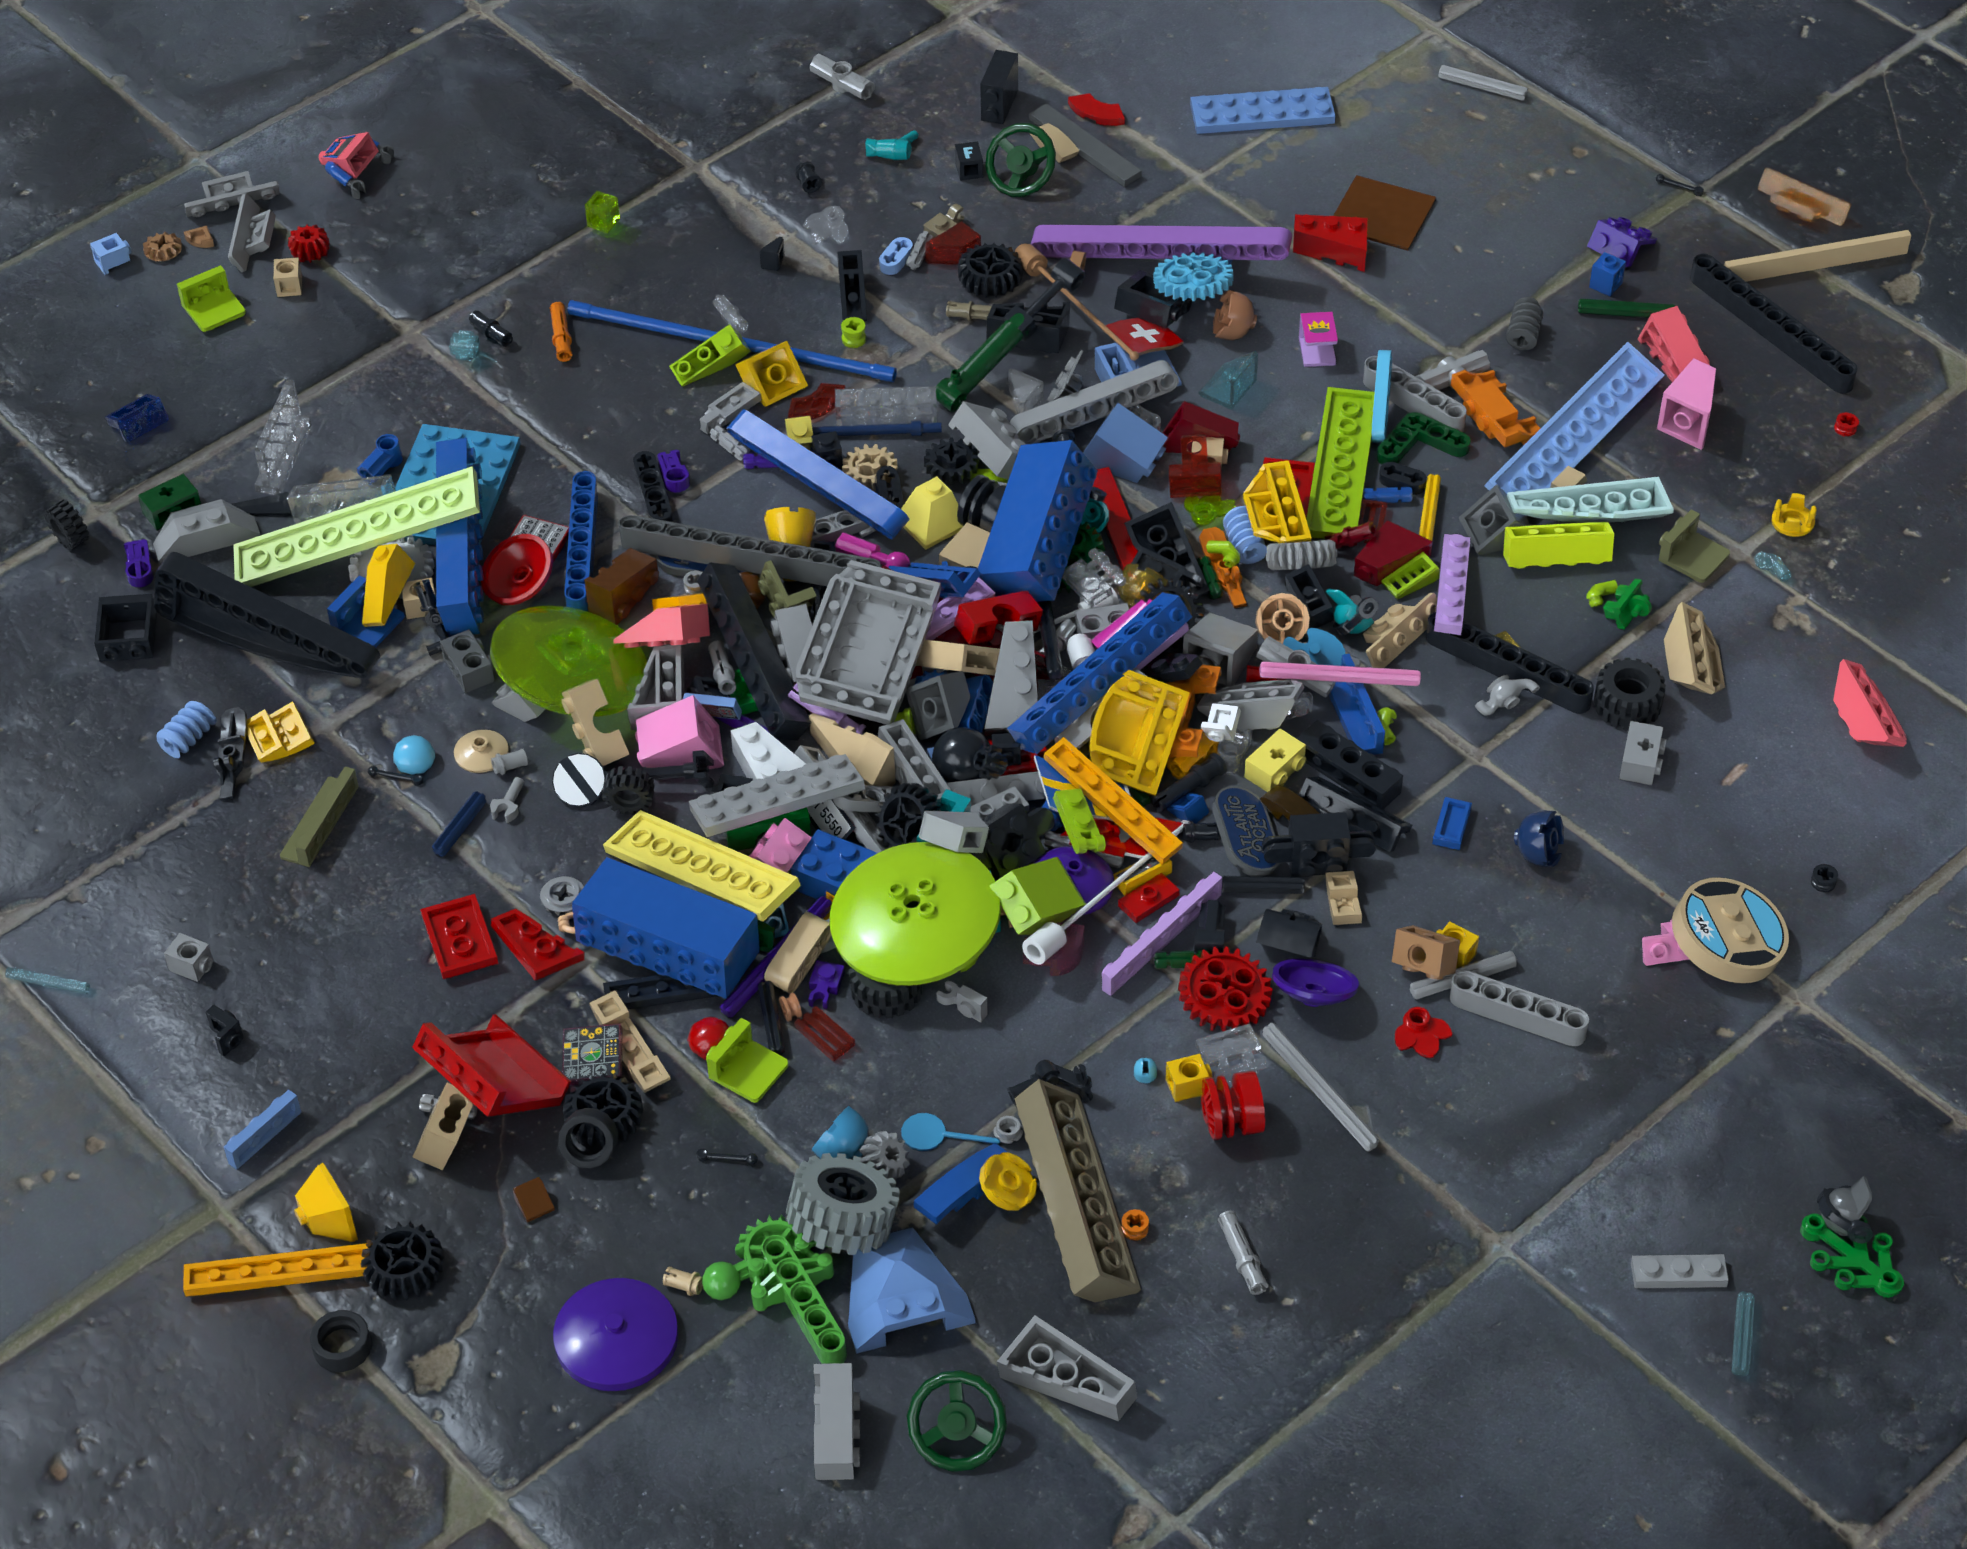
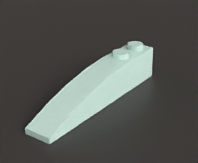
(1595, 502)

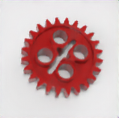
(1224, 989)

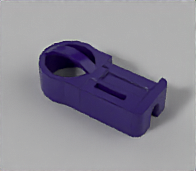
(672, 469)
(138, 560)

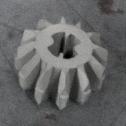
(886, 1153)

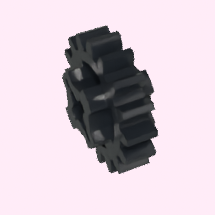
(951, 461)

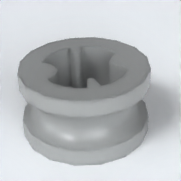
(690, 582)

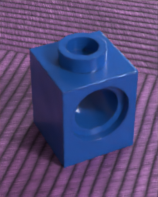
(1607, 274)

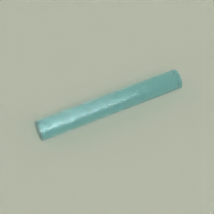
(47, 980)

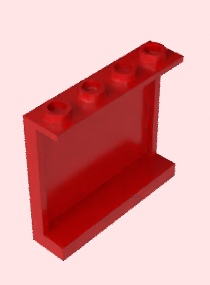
(493, 1068)

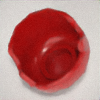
(706, 1034)

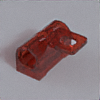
(1195, 475)

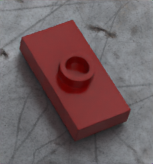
(1148, 897)

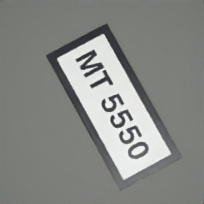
(830, 819)

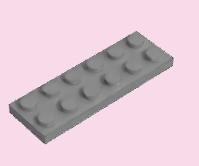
(776, 795)

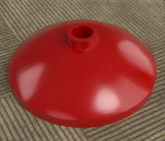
(517, 569)

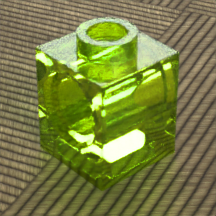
(602, 212)

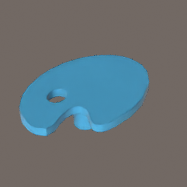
(1321, 647)

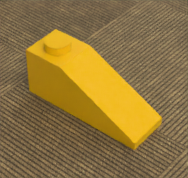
(384, 582)

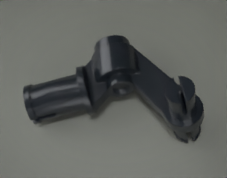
(432, 615)
(1054, 1074)

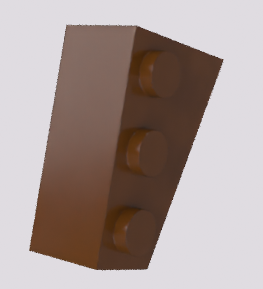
(621, 585)

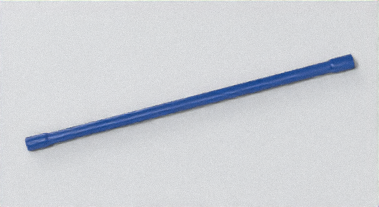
(588, 311)

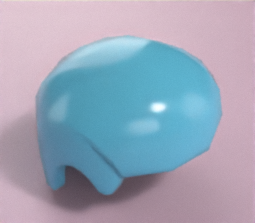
(413, 755)

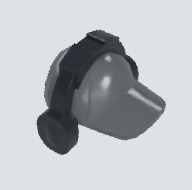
(1844, 1207)

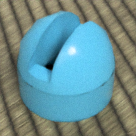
(1145, 1077)

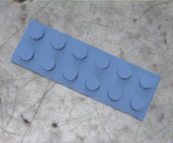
(1262, 110)

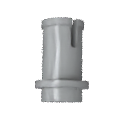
(509, 761)

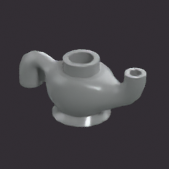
(1504, 694)

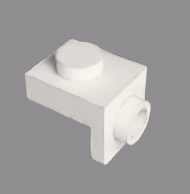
(1221, 722)

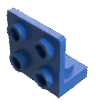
(347, 615)

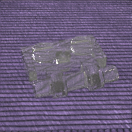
(1086, 581)
(1230, 1046)

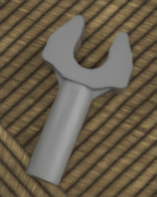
(507, 803)

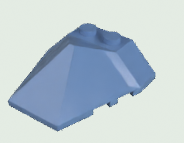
(902, 1288)

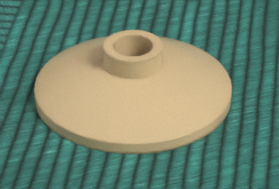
(476, 749)

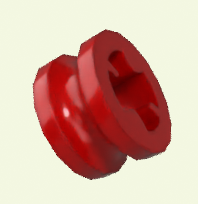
(1846, 424)

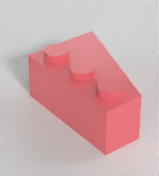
(1671, 341)

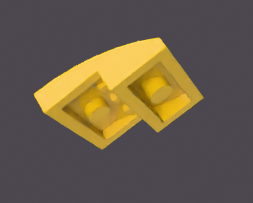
(278, 733)

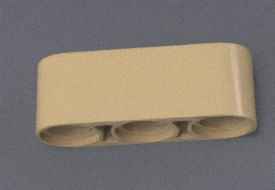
(798, 952)

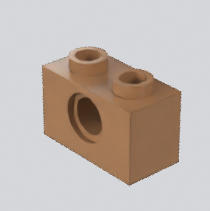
(1440, 950)

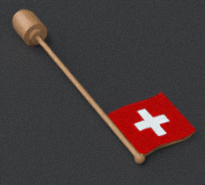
(1133, 335)

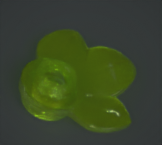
(1207, 508)

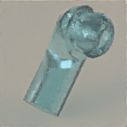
(1772, 563)

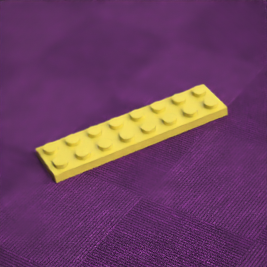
(701, 864)

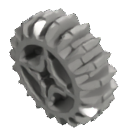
(1299, 554)

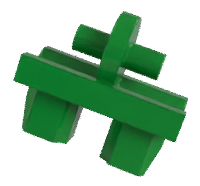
(1629, 604)

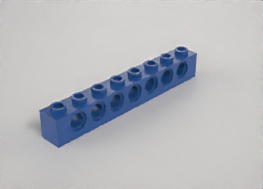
(1098, 672)

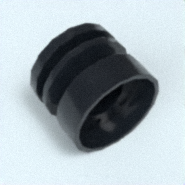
(980, 502)

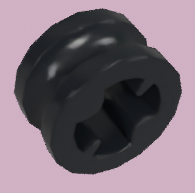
(1817, 880)

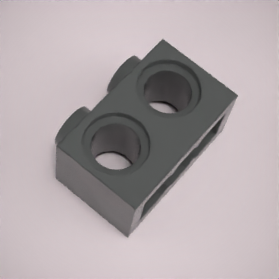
(467, 661)

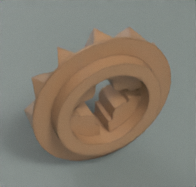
(170, 249)

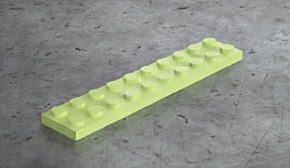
(357, 528)

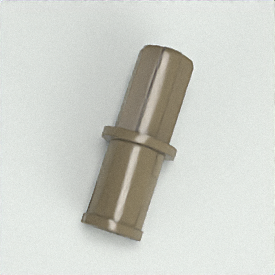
(967, 310)

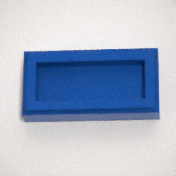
(1452, 823)

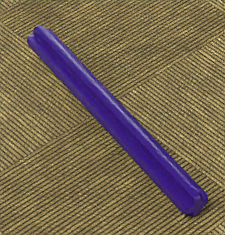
(750, 984)

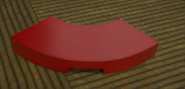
(1103, 113)

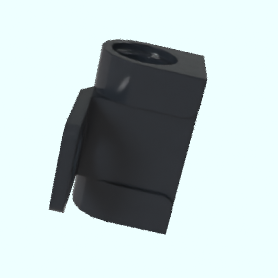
(1290, 931)

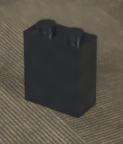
(999, 86)

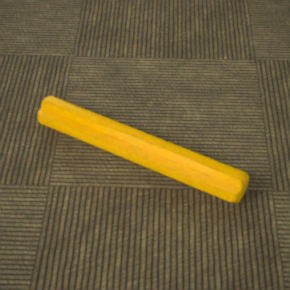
(1430, 506)

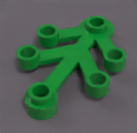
(1853, 1259)

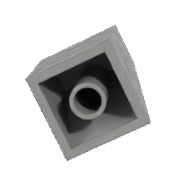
(1222, 644)

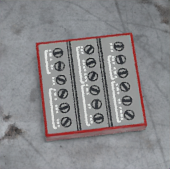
(552, 533)

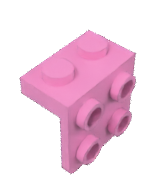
(781, 845)

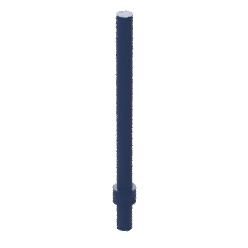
(914, 428)

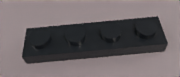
(653, 991)

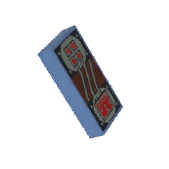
(718, 706)

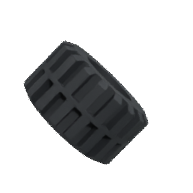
(1632, 677)
(881, 997)

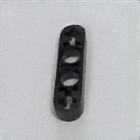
(652, 489)

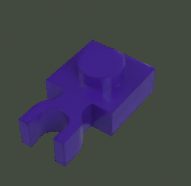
(824, 980)

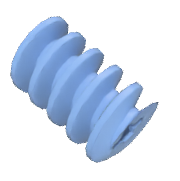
(1240, 534)
(184, 728)

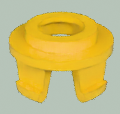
(1795, 515)

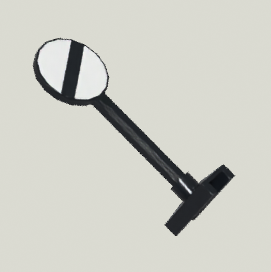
(581, 777)

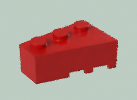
(1332, 238)

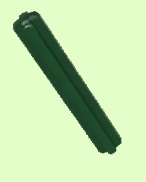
(1620, 308)

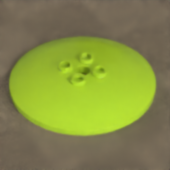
(919, 943)

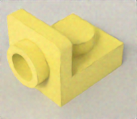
(800, 430)

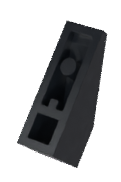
(851, 284)

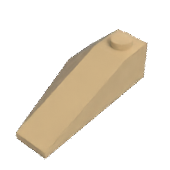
(866, 752)

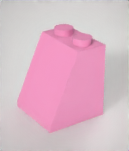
(1688, 404)
(675, 732)

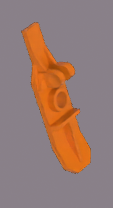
(1228, 577)

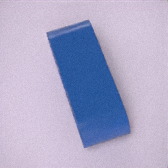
(978, 705)

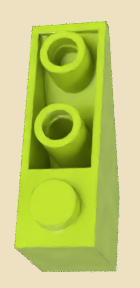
(711, 356)

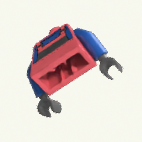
(350, 156)

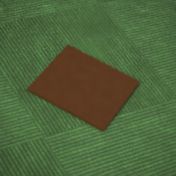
(1391, 211)

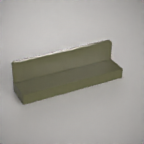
(320, 818)

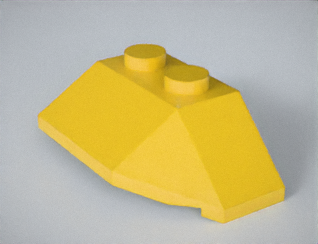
(1276, 505)

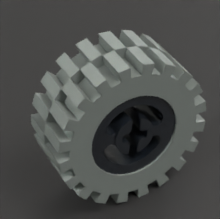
(842, 1203)

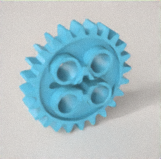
(1193, 276)

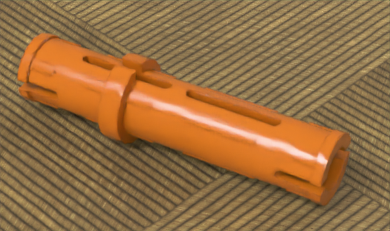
(561, 338)

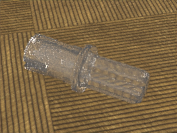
(730, 313)

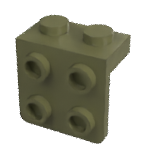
(1690, 551)
(772, 587)

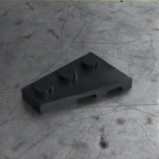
(1172, 667)

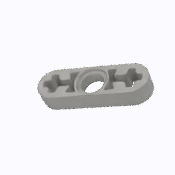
(860, 802)

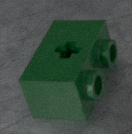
(167, 498)

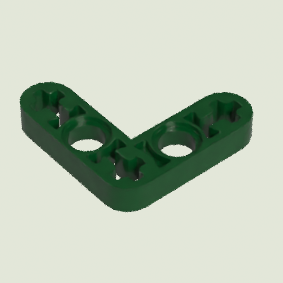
(1419, 427)

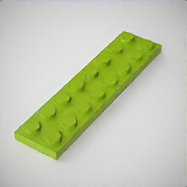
(1340, 461)

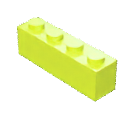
(1558, 544)

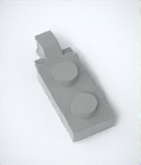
(729, 406)

